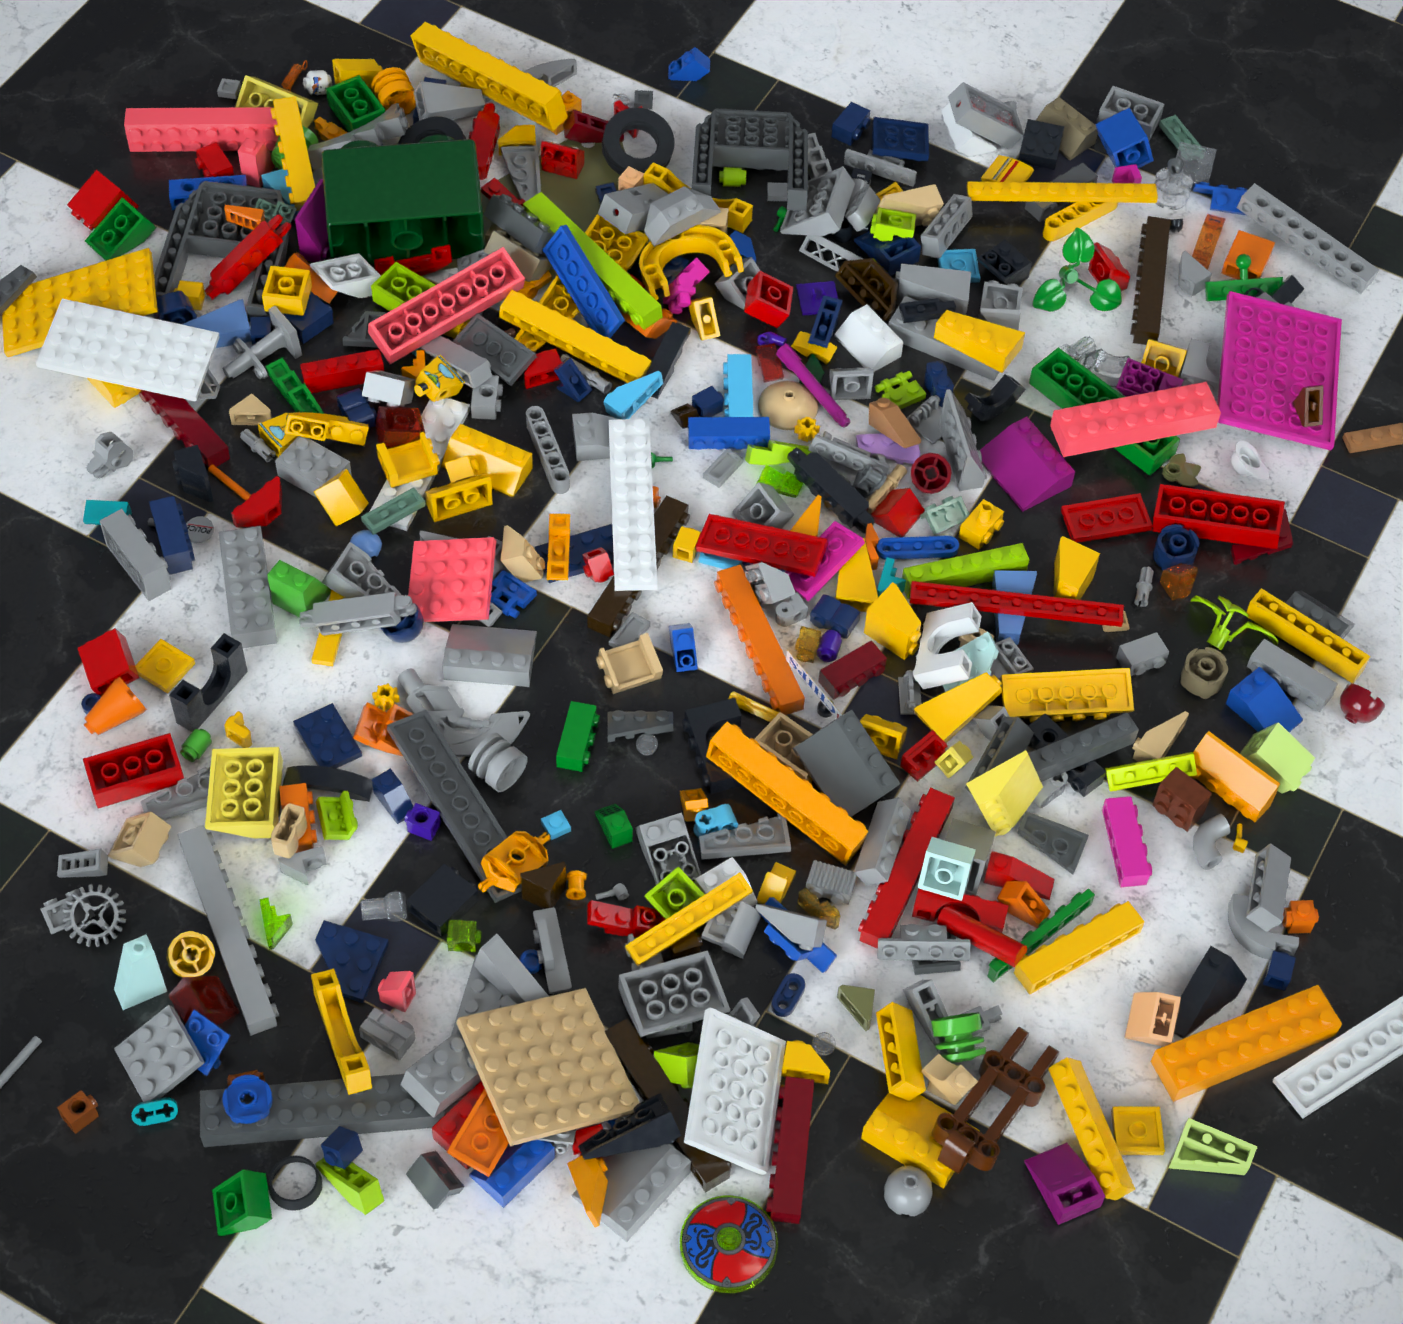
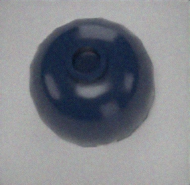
(407, 629)

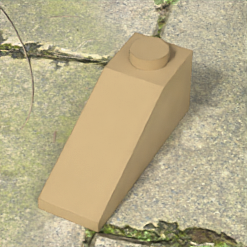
(1159, 739)

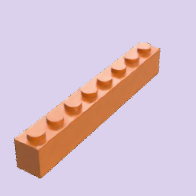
(759, 640)

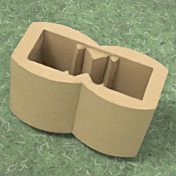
(289, 830)

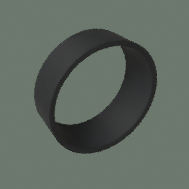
(301, 1203)

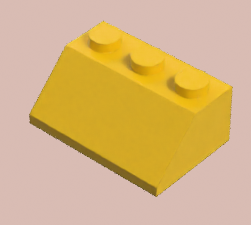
(459, 497)

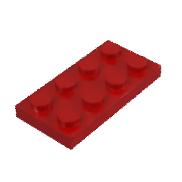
(1106, 518)

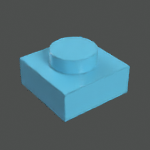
(556, 824)

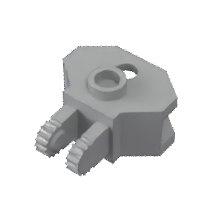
(108, 455)

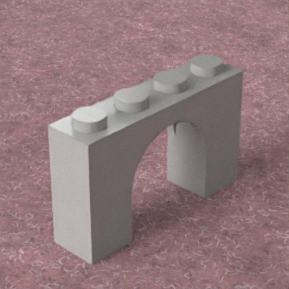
(1195, 367)

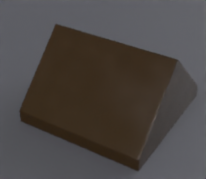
(544, 885)

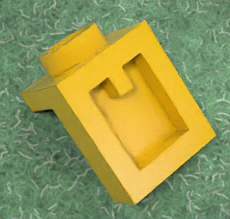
(237, 731)

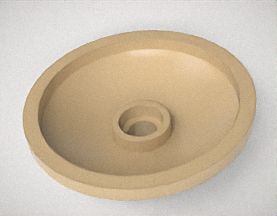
(786, 403)

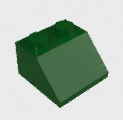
(242, 1203)

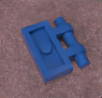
(514, 590)

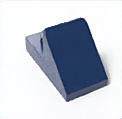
(572, 381)

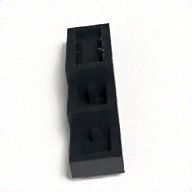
(668, 353)

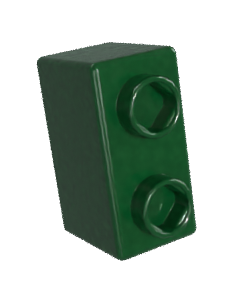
(403, 198)

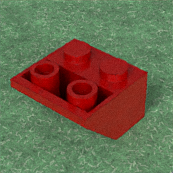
(561, 159)

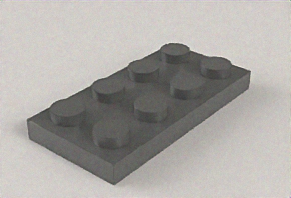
(504, 353)

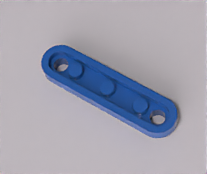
(917, 547)

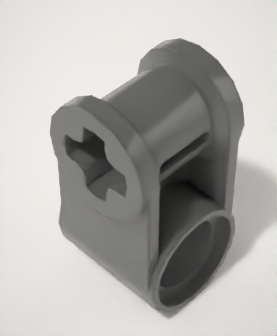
(869, 480)

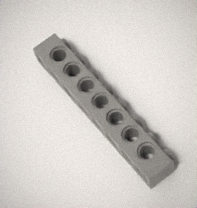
(1307, 238)

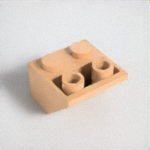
(1153, 1018)

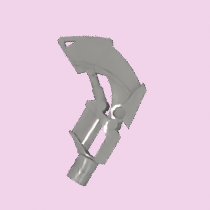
(448, 710)

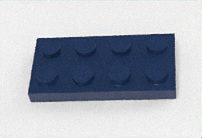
(581, 544)

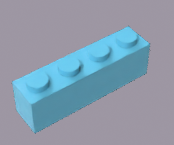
(738, 385)

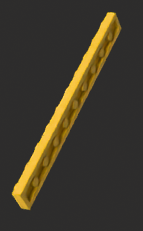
(1062, 192)

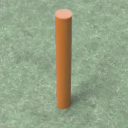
(229, 482)

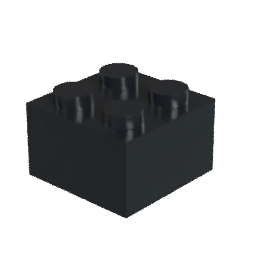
(1041, 144)

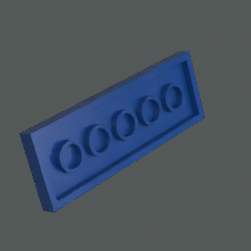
(583, 283)

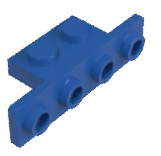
(1222, 198)
(820, 957)

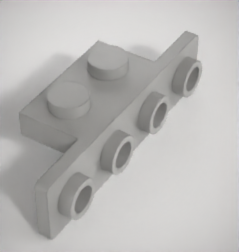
(882, 166)
(846, 454)
(923, 943)
(551, 950)

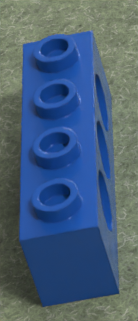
(181, 189)

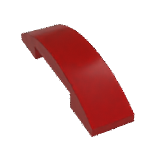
(421, 265)

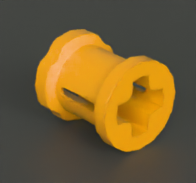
(576, 885)

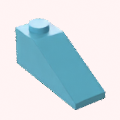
(631, 396)

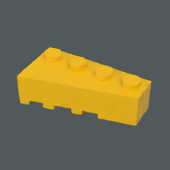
(980, 339)

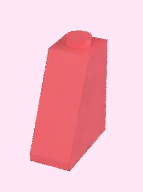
(254, 161)

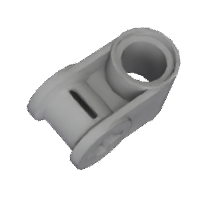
(1051, 789)

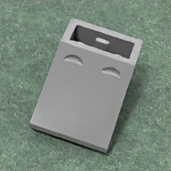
(667, 847)

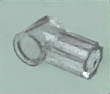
(1080, 348)
(390, 907)

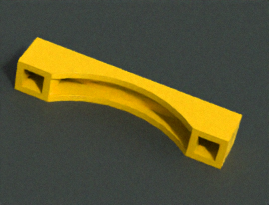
(739, 211)
(340, 1032)

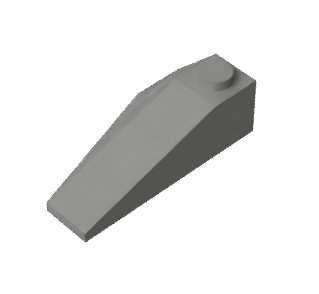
(356, 576)

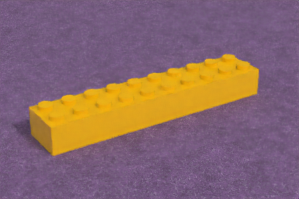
(492, 75)

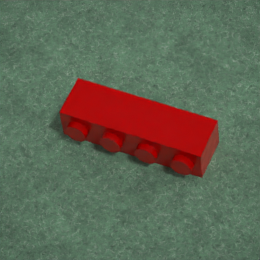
(340, 371)

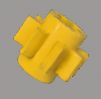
(806, 429)
(385, 696)

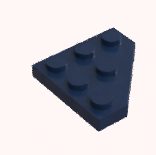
(352, 956)

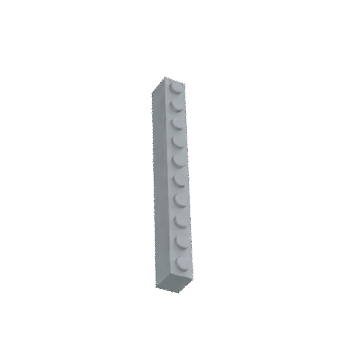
(227, 930)

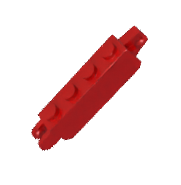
(485, 135)
(246, 256)

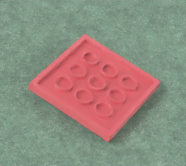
(452, 578)

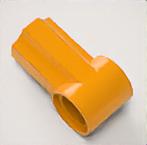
(531, 288)

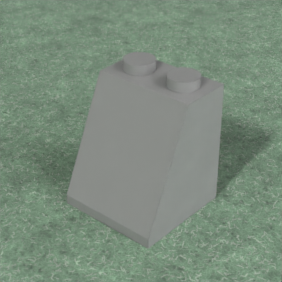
(975, 838)

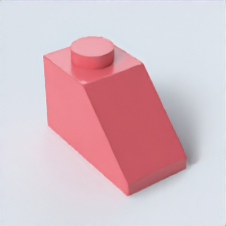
(397, 989)

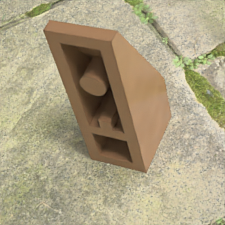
(891, 422)

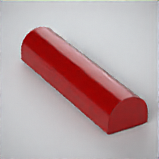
(982, 936)

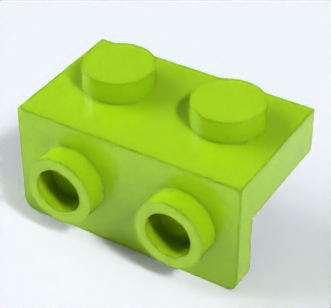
(336, 817)

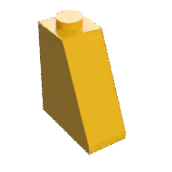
(349, 68)

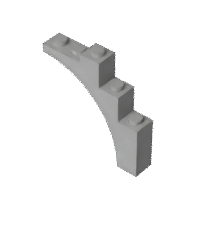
(386, 126)

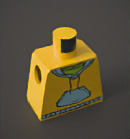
(438, 380)
(273, 434)

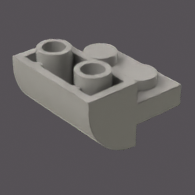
(1009, 660)
(733, 928)

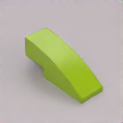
(773, 454)

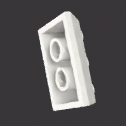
(965, 139)
(869, 339)

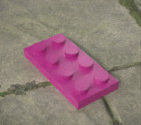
(840, 548)

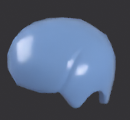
(367, 542)

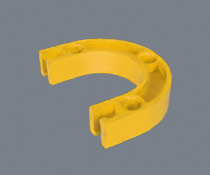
(694, 240)

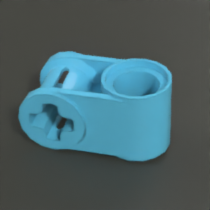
(715, 820)

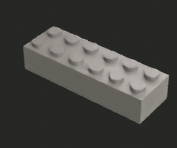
(921, 337)
(247, 587)
(445, 1072)

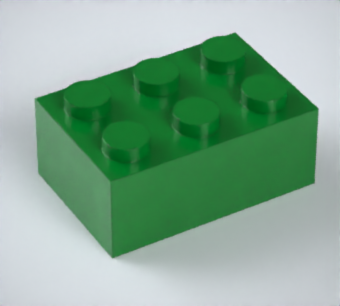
(353, 103)

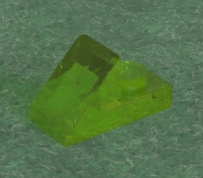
(274, 925)

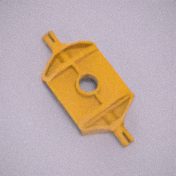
(504, 870)

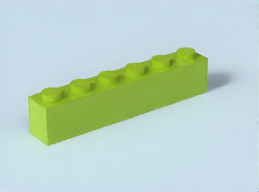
(969, 568)

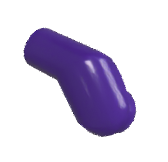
(771, 338)

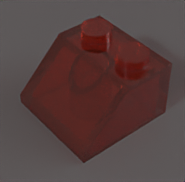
(398, 425)
(204, 995)

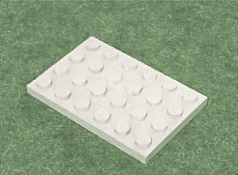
(735, 1091)

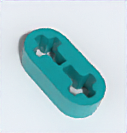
(154, 1105)

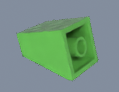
(295, 589)

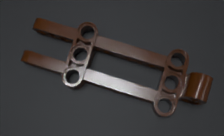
(967, 1145)

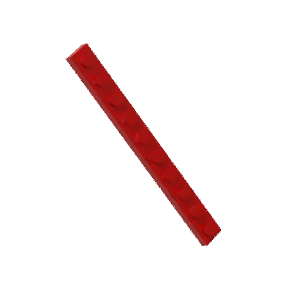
(1017, 603)

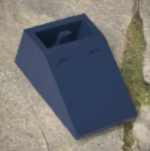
(890, 253)

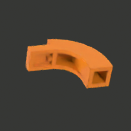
(319, 287)

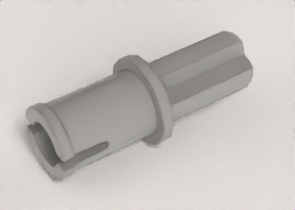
(257, 445)
(1144, 586)

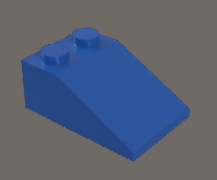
(1262, 702)

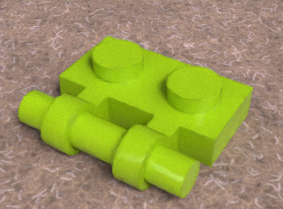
(904, 395)

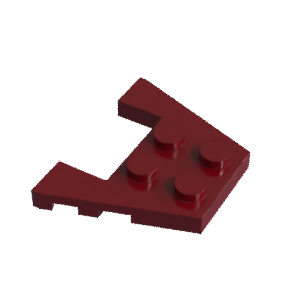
(1244, 552)

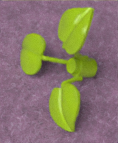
(1221, 634)

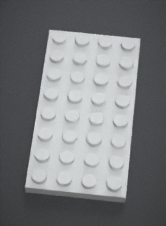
(128, 349)

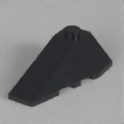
(1209, 990)
(644, 1129)

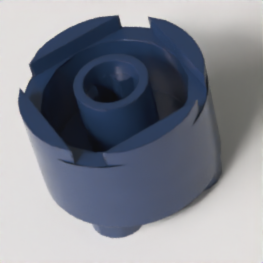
(174, 308)
(1175, 546)

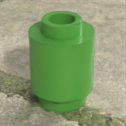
(195, 745)

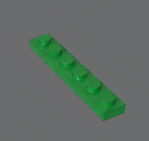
(1046, 930)

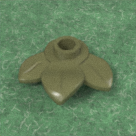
(1181, 471)

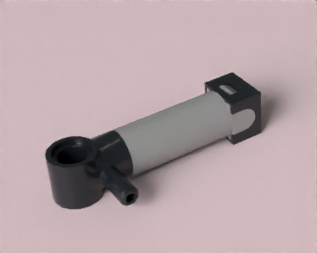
(861, 178)

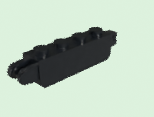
(834, 489)

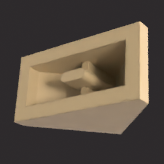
(249, 412)

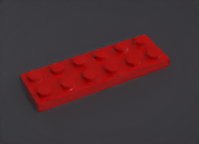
(762, 543)

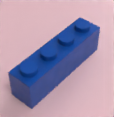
(727, 432)

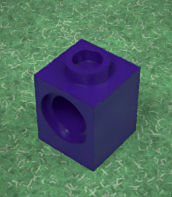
(425, 829)

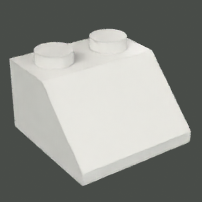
(719, 875)

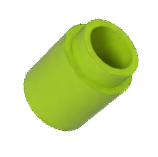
(732, 177)

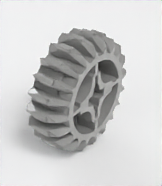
(80, 900)

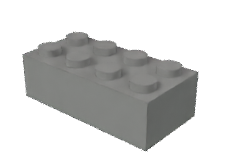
(136, 554)

